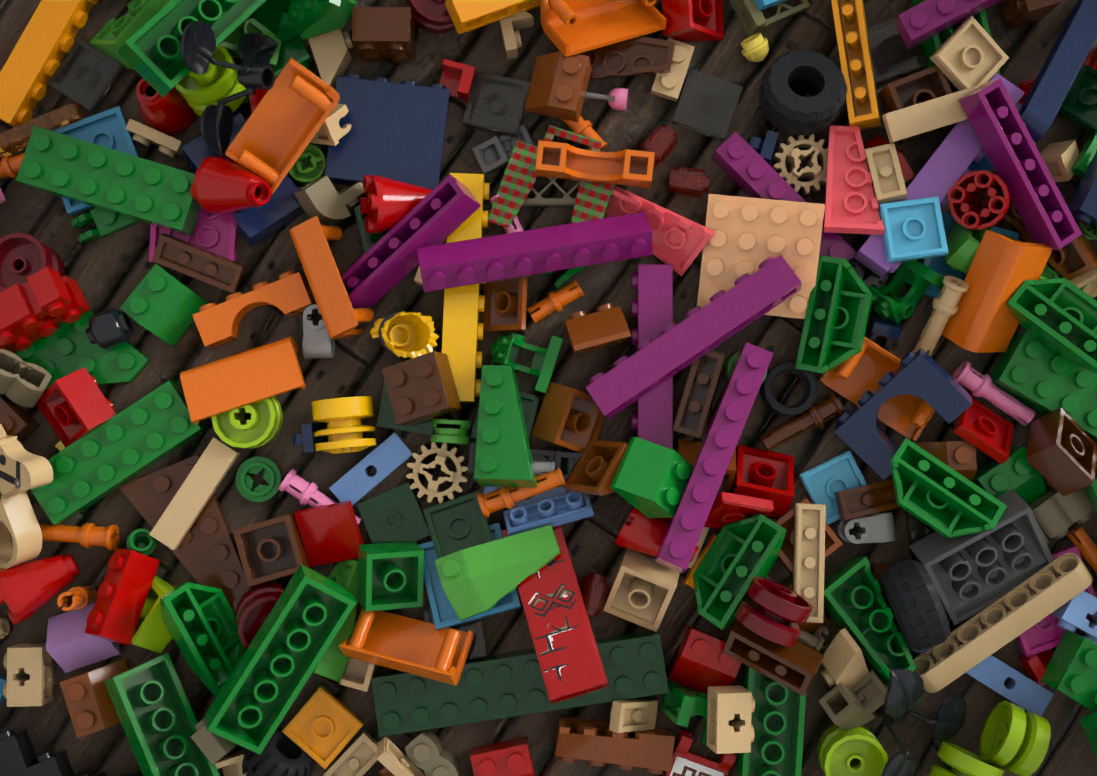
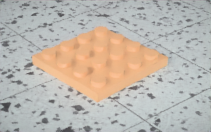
(751, 232)

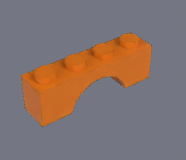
(573, 163)
(221, 322)

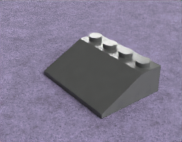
(985, 565)

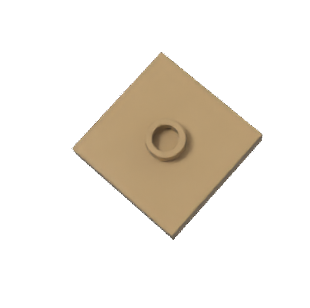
(969, 56)

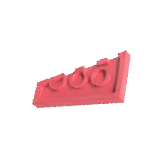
(849, 189)
(674, 237)

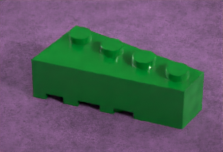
(502, 435)
(857, 605)

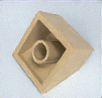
(641, 590)

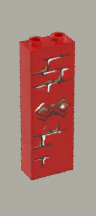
(561, 628)

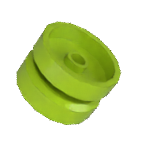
(212, 86)
(253, 433)
(1014, 739)
(850, 752)
(962, 762)

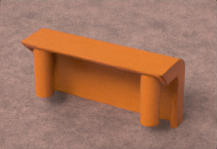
(592, 24)
(283, 123)
(994, 276)
(325, 280)
(861, 372)
(242, 379)
(409, 646)

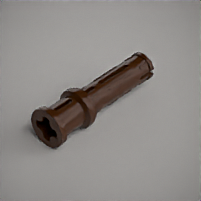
(812, 417)

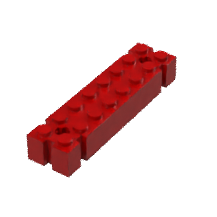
(38, 308)

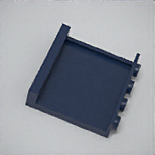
(393, 131)

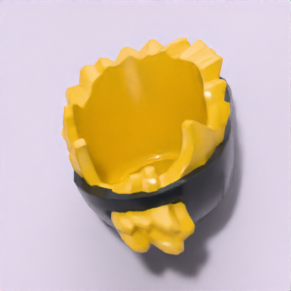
(407, 334)

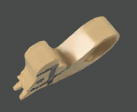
(19, 473)

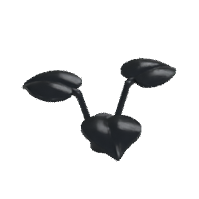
(254, 73)
(903, 691)

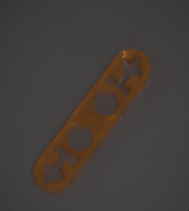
(18, 137)

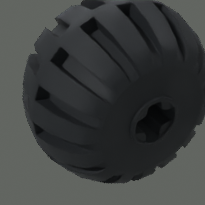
(278, 758)

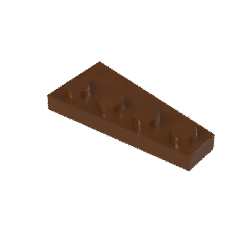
(631, 58)

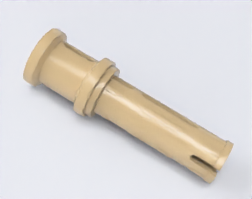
(944, 307)

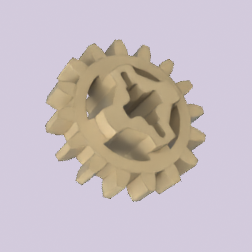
(795, 156)
(434, 485)

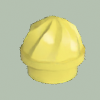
(755, 47)

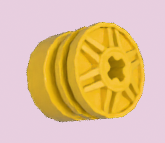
(344, 423)

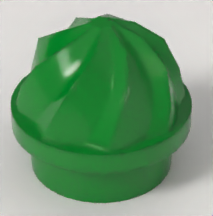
(141, 541)

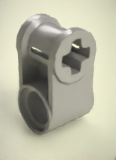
(316, 339)
(870, 528)

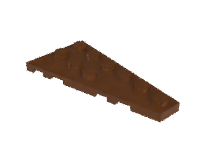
(208, 546)

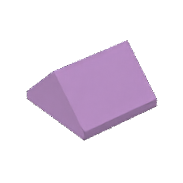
(72, 646)

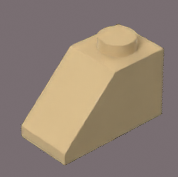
(331, 54)
(843, 661)

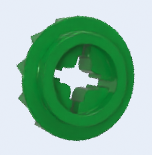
(245, 482)

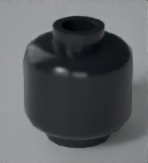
(109, 328)

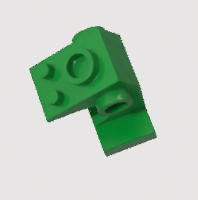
(911, 272)
(506, 349)
(685, 703)

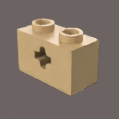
(23, 689)
(731, 735)

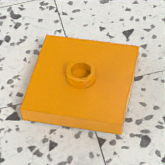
(323, 727)

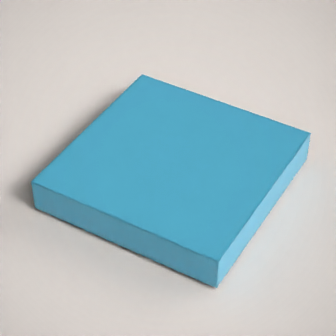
(913, 229)
(830, 477)

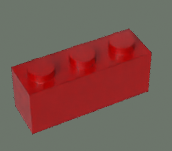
(122, 596)

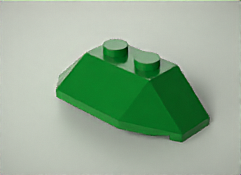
(834, 317)
(1059, 317)
(941, 494)
(733, 560)
(204, 632)

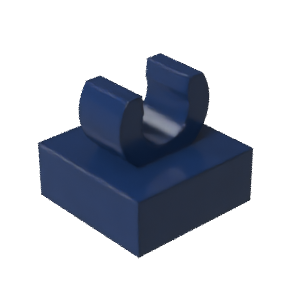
(766, 147)
(884, 328)
(307, 437)

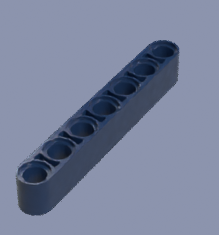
(1060, 69)

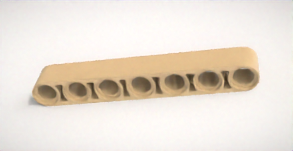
(1003, 621)

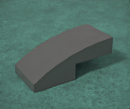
(497, 151)

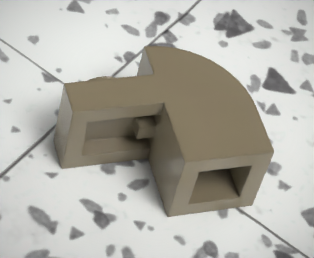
(322, 200)
(855, 705)

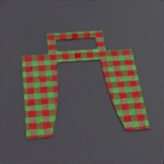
(521, 176)

